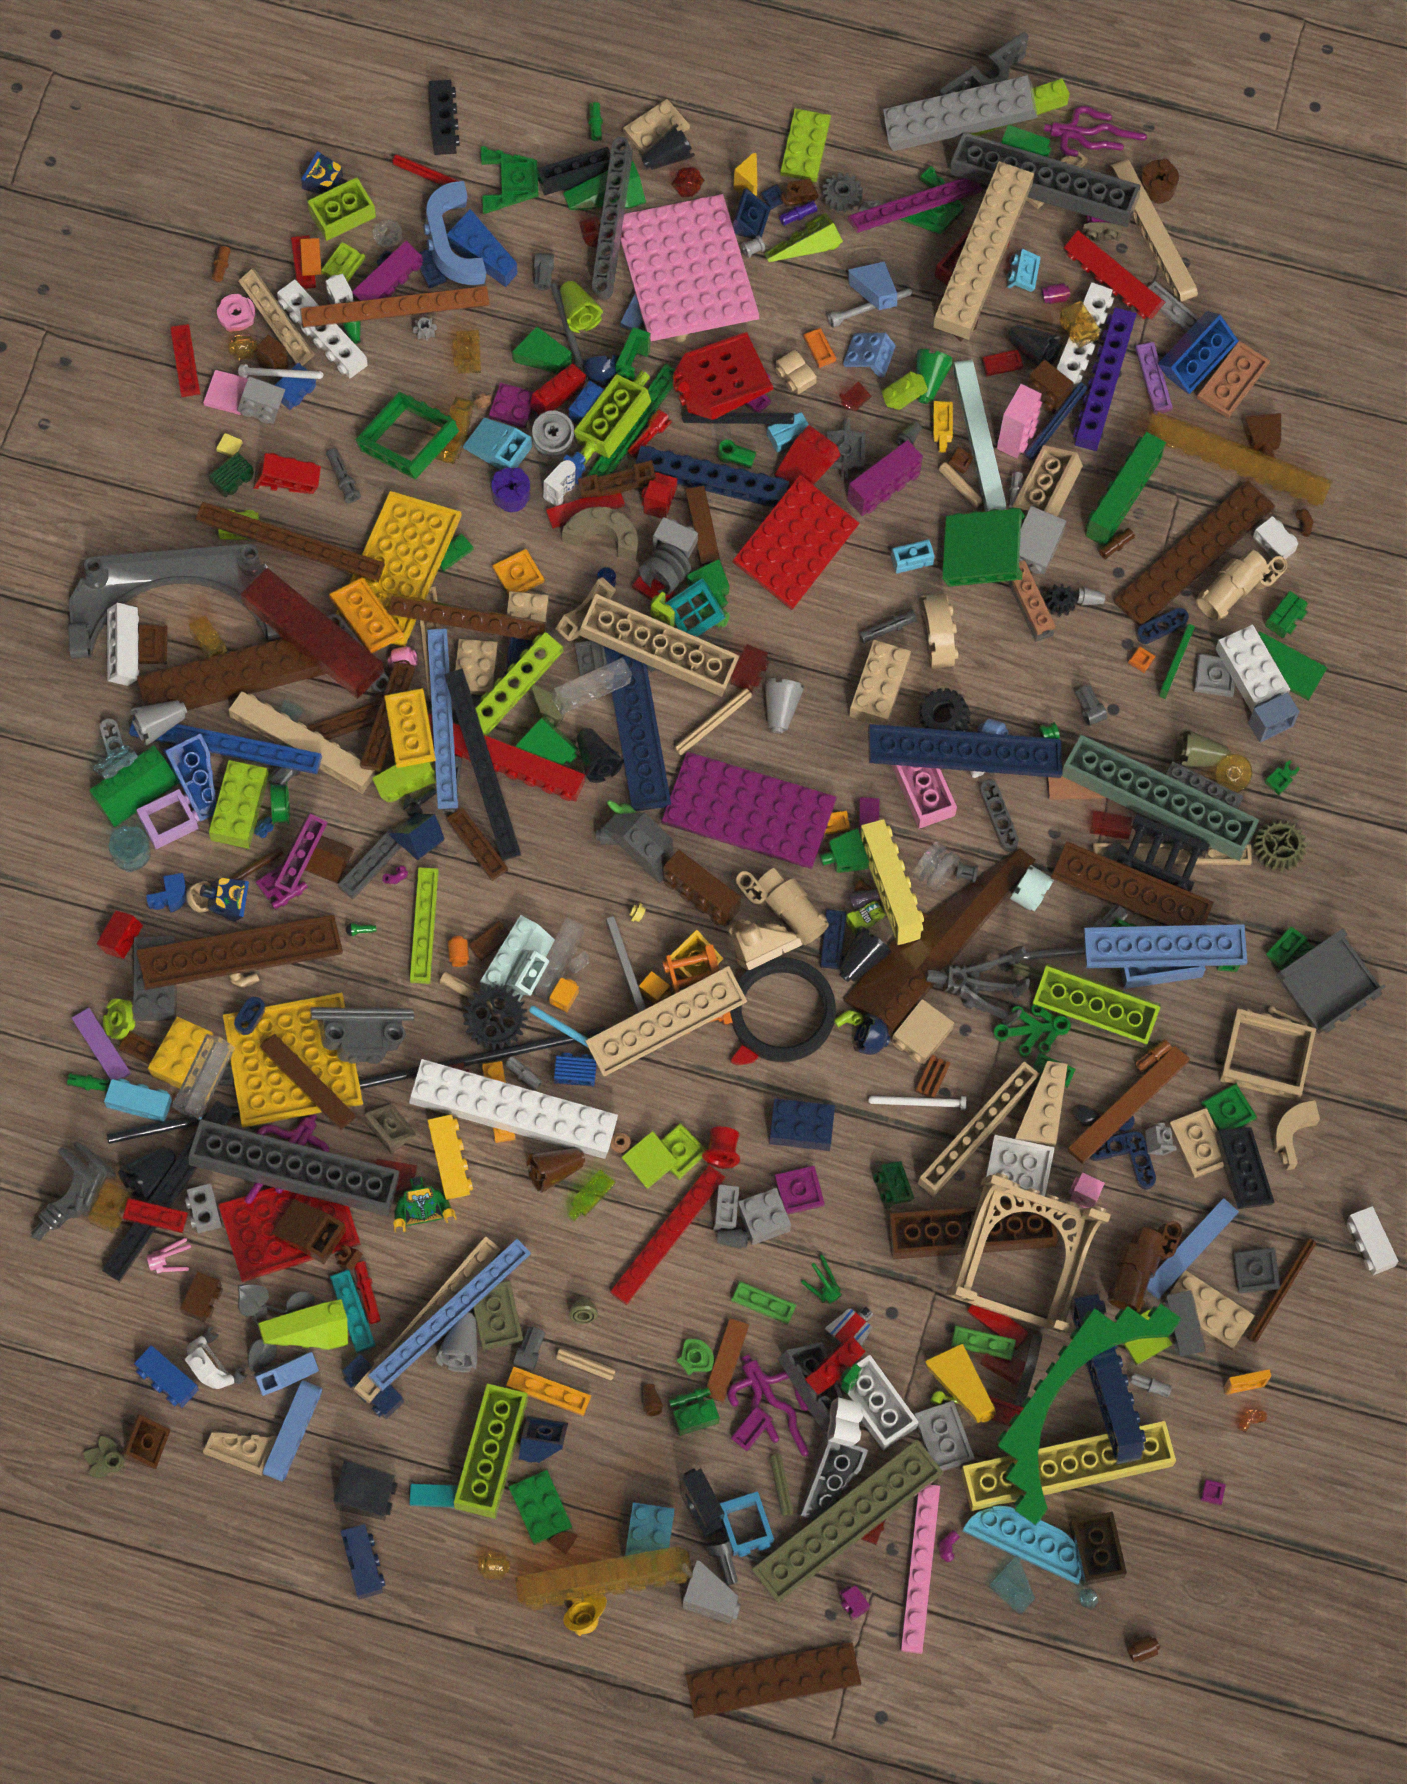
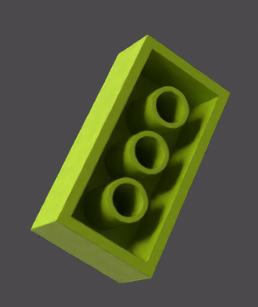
(238, 804)

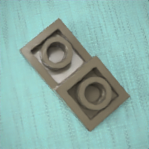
(1097, 229)

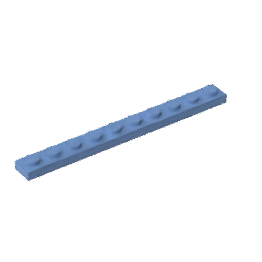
(442, 719)
(449, 1315)

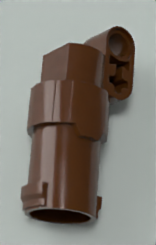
(1139, 1264)

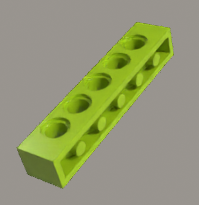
(526, 681)

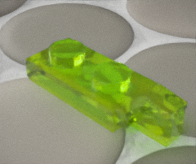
(591, 1195)

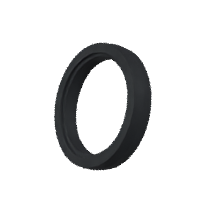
(803, 1049)

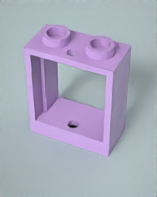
(174, 833)

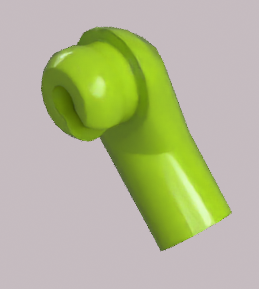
(849, 1017)

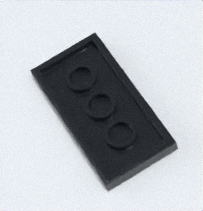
(1244, 1168)

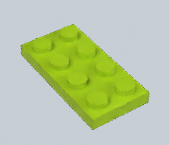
(805, 145)

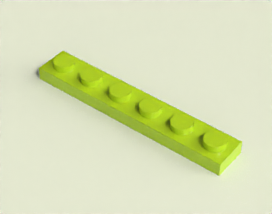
(424, 925)

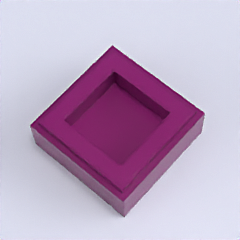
(1213, 1492)

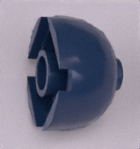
(601, 369)
(871, 1036)

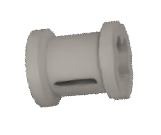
(753, 246)

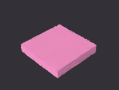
(225, 392)

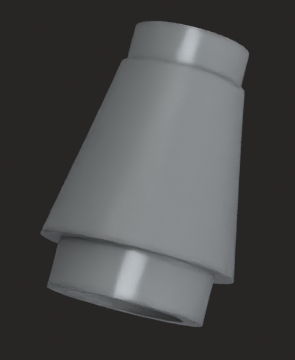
(1089, 596)

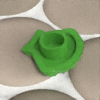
(696, 1356)

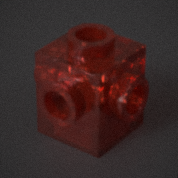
(687, 182)

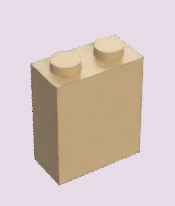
(922, 1032)

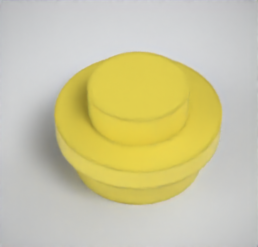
(637, 912)

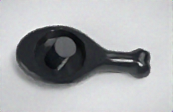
(1086, 1115)

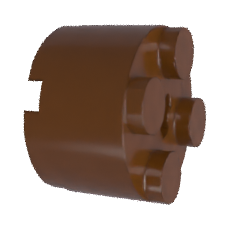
(1160, 180)

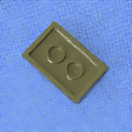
(498, 1318)

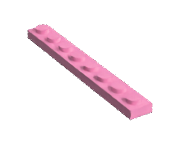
(920, 1570)

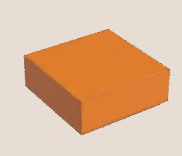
(1141, 659)

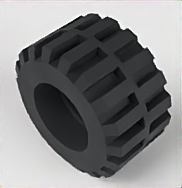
(941, 700)

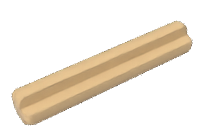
(960, 484)
(585, 1364)

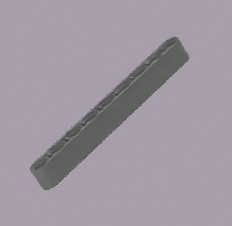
(612, 226)

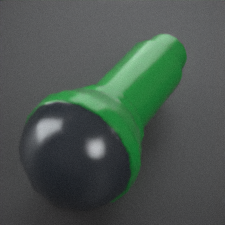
(353, 929)

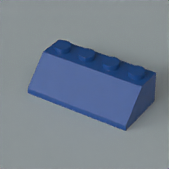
(1198, 351)

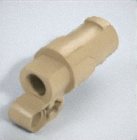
(1236, 581)
(787, 901)

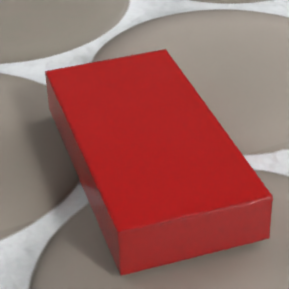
(1002, 363)
(650, 592)

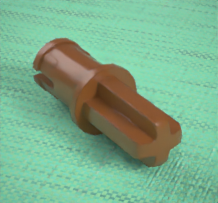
(221, 263)
(1153, 1055)

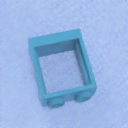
(738, 1504)

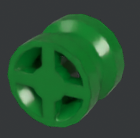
(1049, 731)

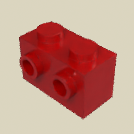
(119, 934)

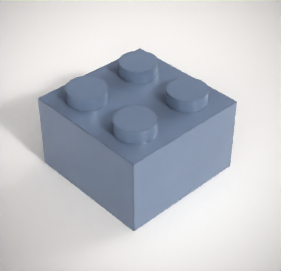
(1273, 716)

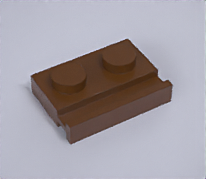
(153, 644)

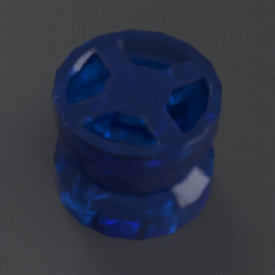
(607, 574)

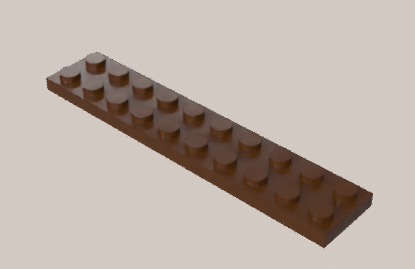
(1194, 554)
(239, 952)

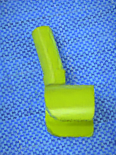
(938, 1397)

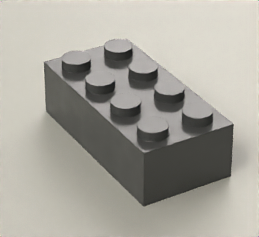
(155, 1003)

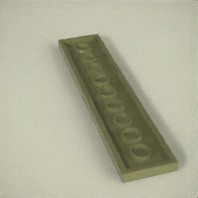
(847, 1521)

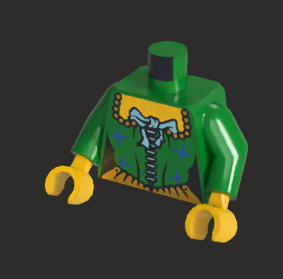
(421, 1206)

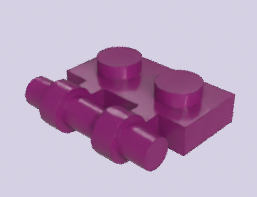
(266, 887)

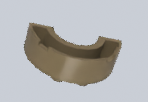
(603, 522)

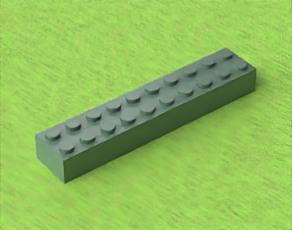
(1159, 797)

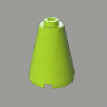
(579, 308)

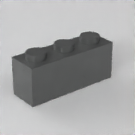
(1188, 1331)

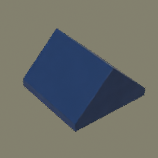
(750, 216)
(419, 834)

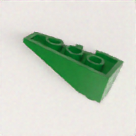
(592, 192)

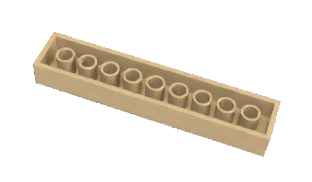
(983, 250)

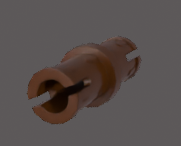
(1116, 543)

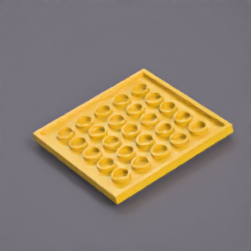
(262, 1088)

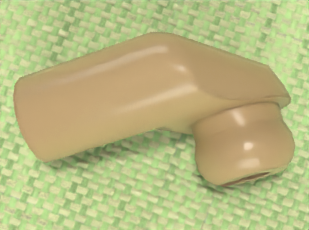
(243, 981)

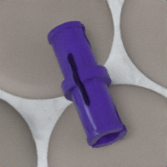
(798, 213)

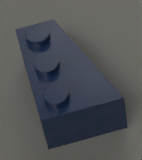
(363, 1561)

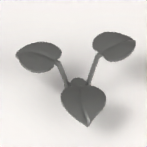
(253, 1303)

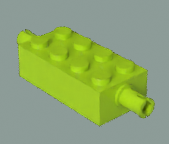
(613, 415)

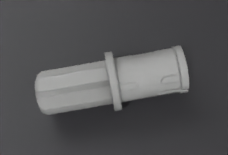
(1016, 485)
(523, 1073)
(1151, 1385)

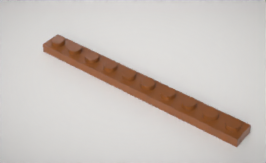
(394, 307)

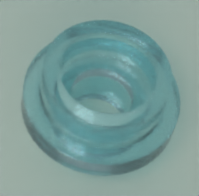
(1088, 1598)

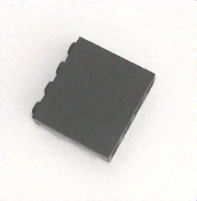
(1330, 982)

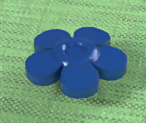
(263, 827)

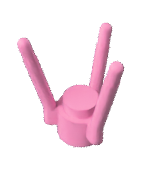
(157, 1258)

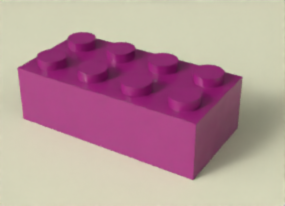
(885, 478)

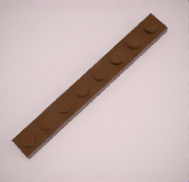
(466, 617)

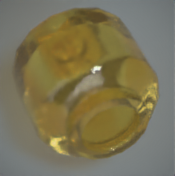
(242, 347)
(493, 1565)

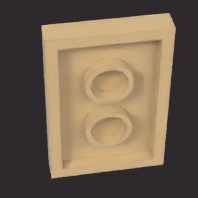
(653, 124)
(478, 662)
(1198, 1142)

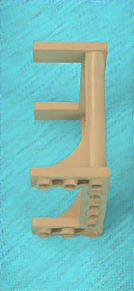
(1086, 1225)

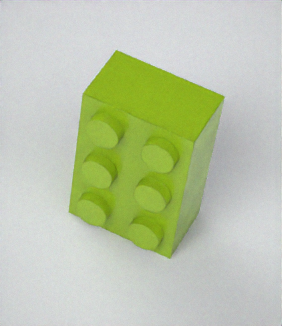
(341, 209)

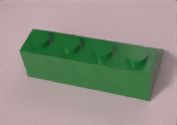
(134, 786)

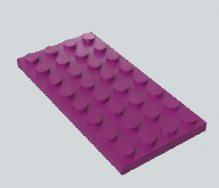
(749, 810)

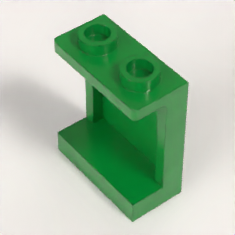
(637, 343)

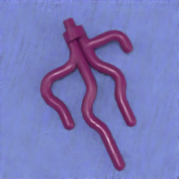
(1075, 132)
(299, 1135)
(759, 1380)

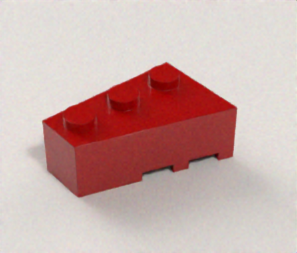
(287, 473)

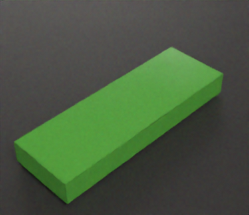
(763, 1302)
(983, 1343)

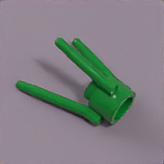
(831, 1292)

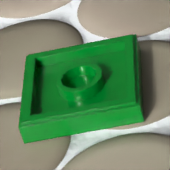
(1229, 1109)

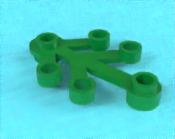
(1035, 1029)

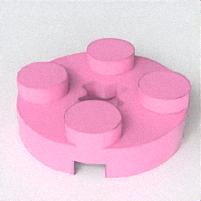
(238, 322)

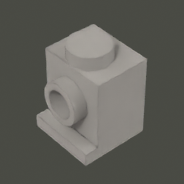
(1159, 1140)

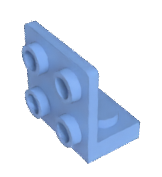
(870, 351)

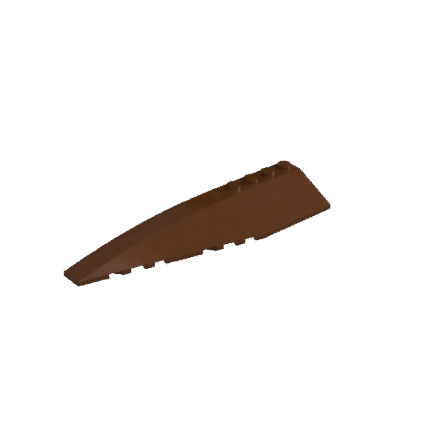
(899, 981)

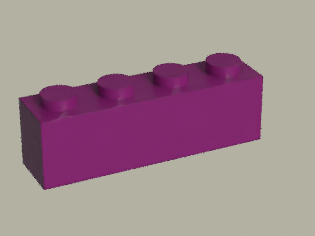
(389, 274)
(300, 853)

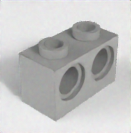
(207, 1207)

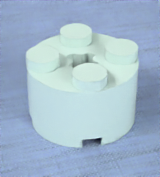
(1031, 887)

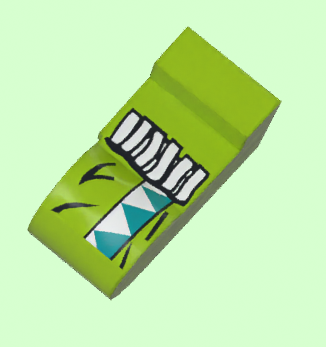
(865, 916)

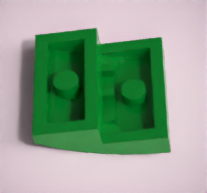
(1289, 948)

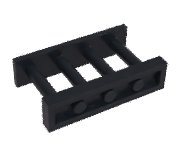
(1178, 842)

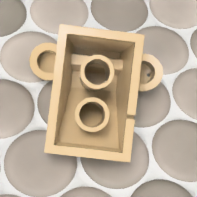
(759, 943)

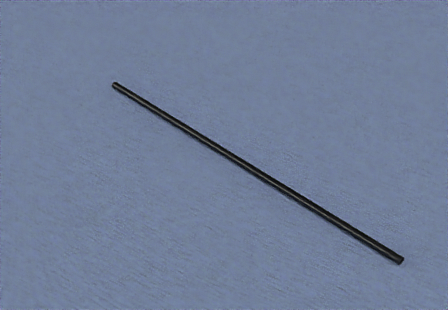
(373, 1081)

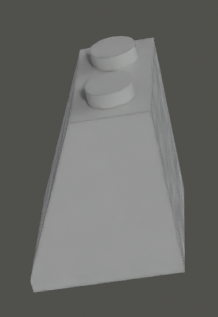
(1040, 539)
(710, 1596)

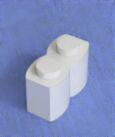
(844, 1422)

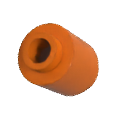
(458, 951)

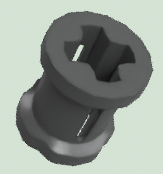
(967, 872)

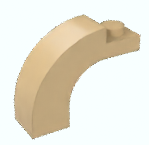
(571, 622)
(1298, 1117)

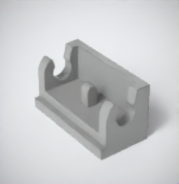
(726, 1207)

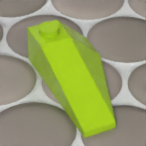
(817, 237)
(315, 1326)

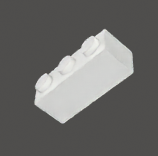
(1372, 1241)

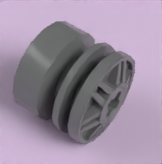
(666, 566)

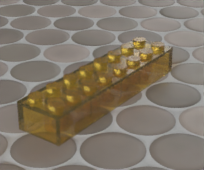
(604, 1577)

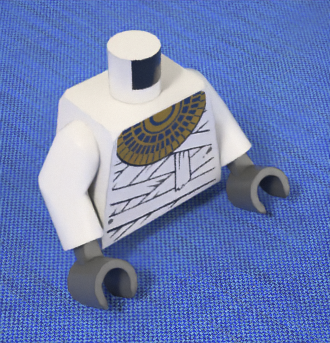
(206, 1364)

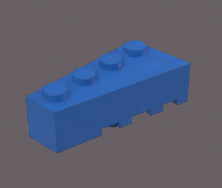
(474, 240)

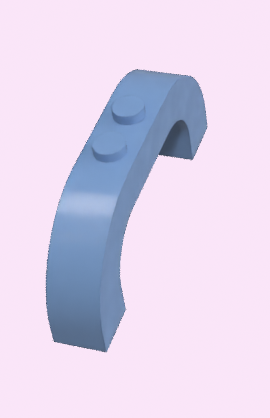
(452, 266)

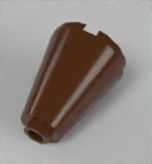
(553, 1166)

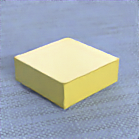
(229, 445)

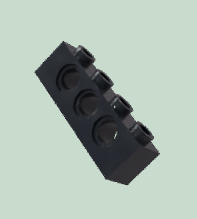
(443, 143)

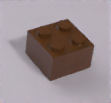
(1051, 384)

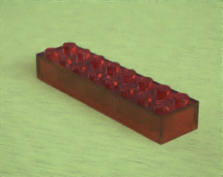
(312, 633)

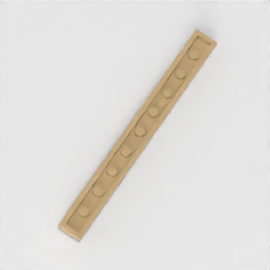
(469, 1269)

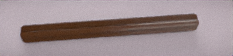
(1279, 1294)

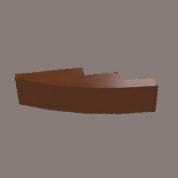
(702, 524)

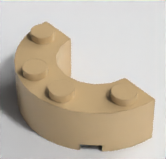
(939, 629)

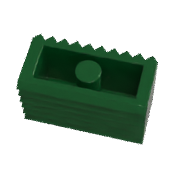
(231, 475)

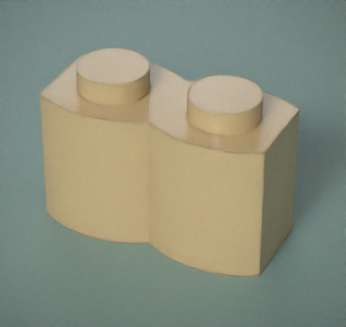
(795, 372)

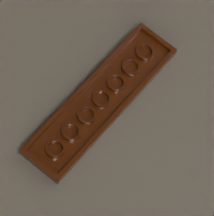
(1129, 888)
(773, 1680)

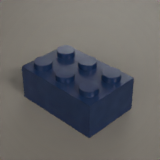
(802, 1124)

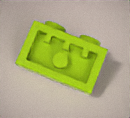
(662, 611)

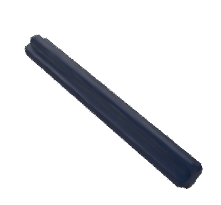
(1056, 420)

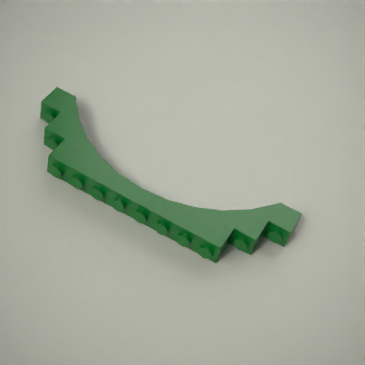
(1091, 1339)

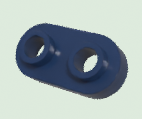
(249, 1017)

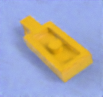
(942, 423)

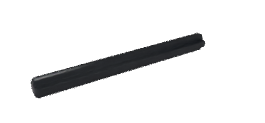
(742, 418)

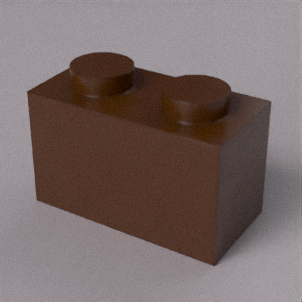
(271, 354)
(201, 1297)

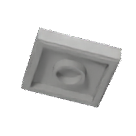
(1213, 677)

